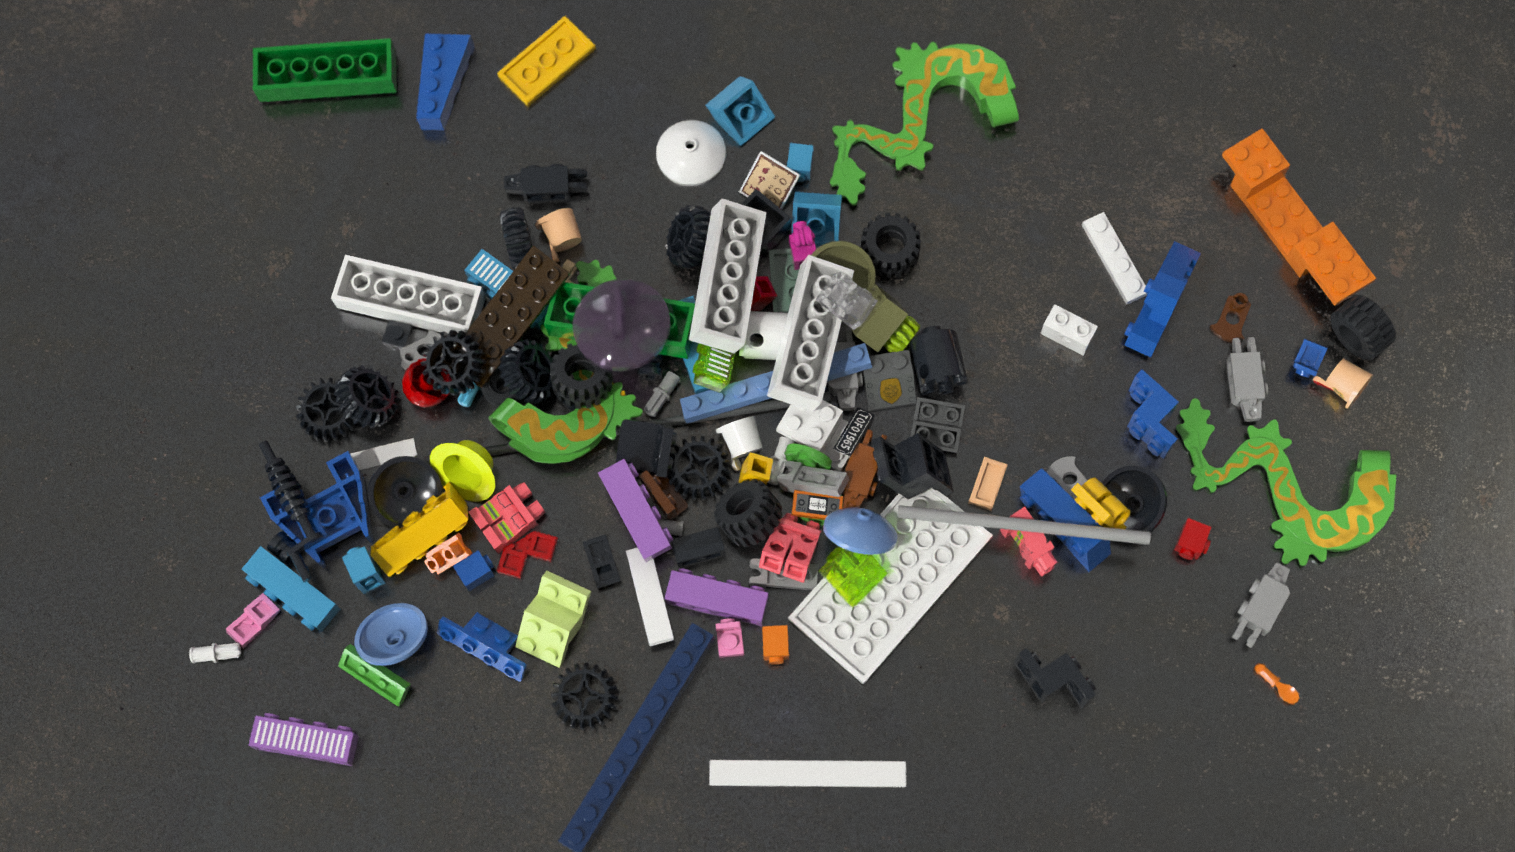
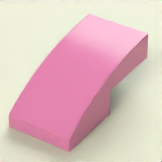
(253, 621)

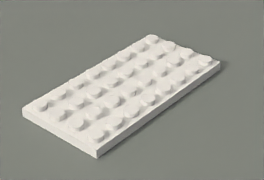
(919, 572)

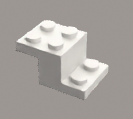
(816, 429)

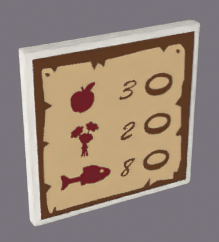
(771, 179)

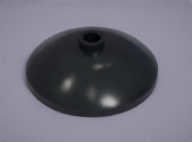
(400, 471)
(1140, 485)

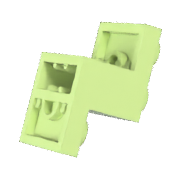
(552, 619)

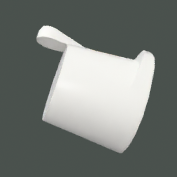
(741, 438)

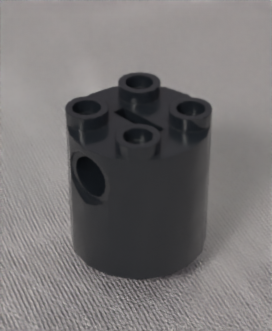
(938, 360)

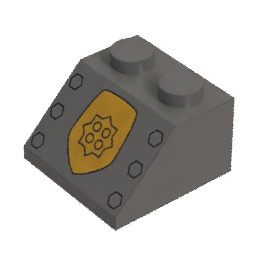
(889, 381)

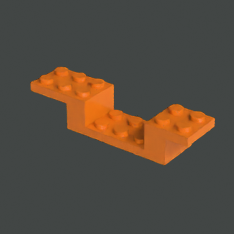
(1290, 223)

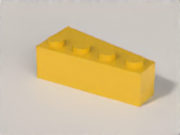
(421, 531)

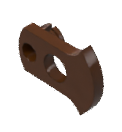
(1225, 330)

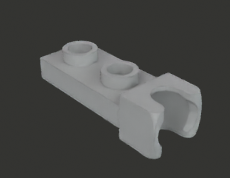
(812, 480)
(775, 580)

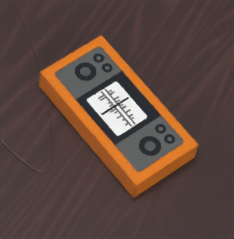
(814, 505)

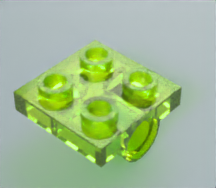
(852, 574)

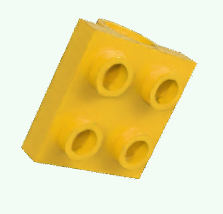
(1101, 504)

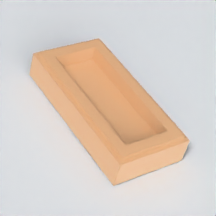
(987, 483)

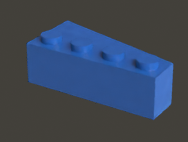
(441, 73)
(1056, 505)

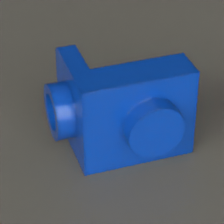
(1309, 358)

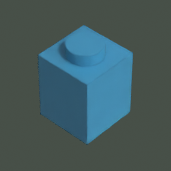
(800, 160)

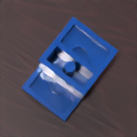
(1152, 414)

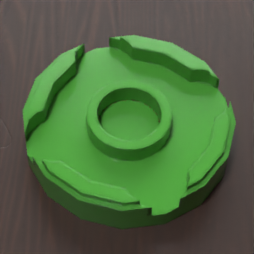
(807, 456)

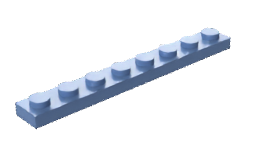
(756, 388)

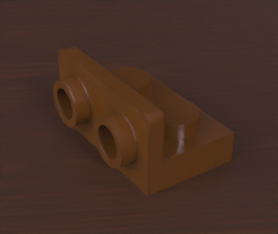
(664, 494)

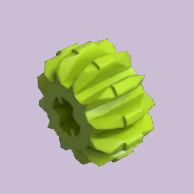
(902, 335)

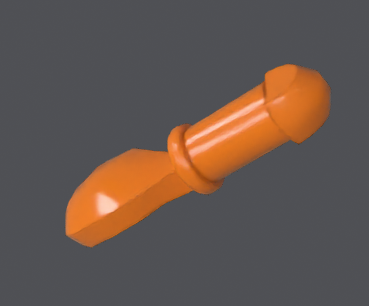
(1285, 691)

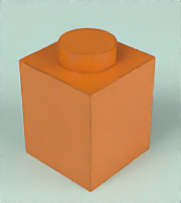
(775, 644)

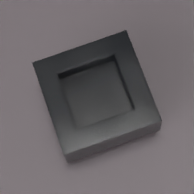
(397, 334)

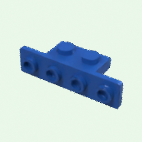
(485, 641)

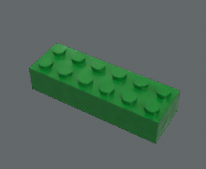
(324, 70)
(565, 302)

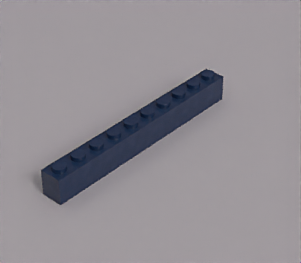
(637, 739)

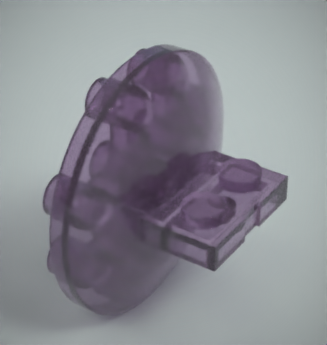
(621, 324)

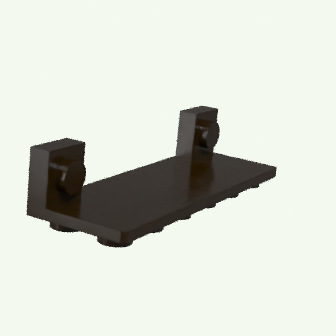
(514, 308)

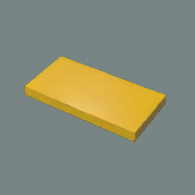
(546, 61)

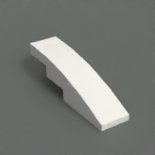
(650, 598)

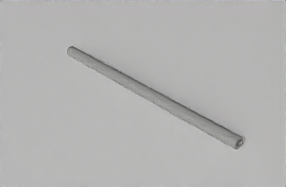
(1021, 524)

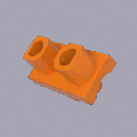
(447, 554)

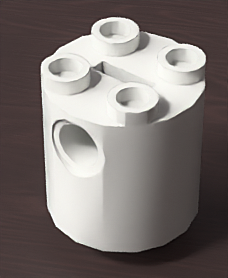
(771, 327)

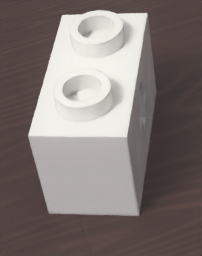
(1069, 330)

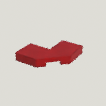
(533, 545)

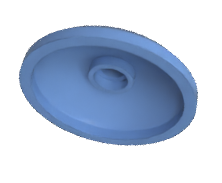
(860, 531)
(391, 634)

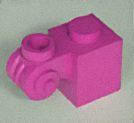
(801, 243)

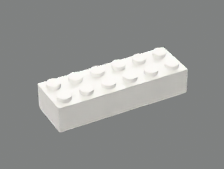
(727, 276)
(406, 296)
(807, 339)

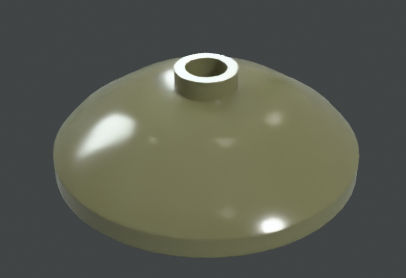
(851, 257)

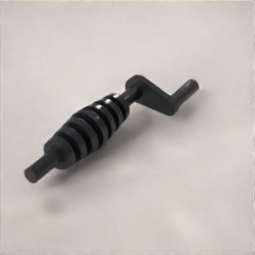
(292, 499)

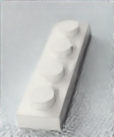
(1114, 258)

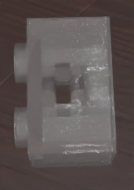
(846, 300)

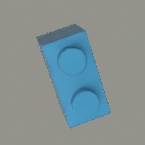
(363, 569)

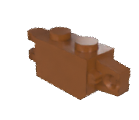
(861, 473)

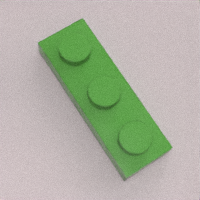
(374, 676)

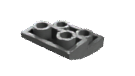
(939, 423)

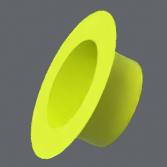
(469, 473)

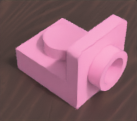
(729, 638)

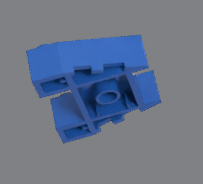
(1161, 299)
(334, 512)

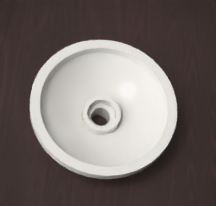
(691, 165)

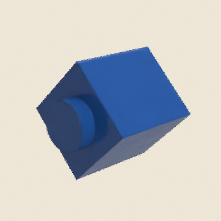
(474, 570)

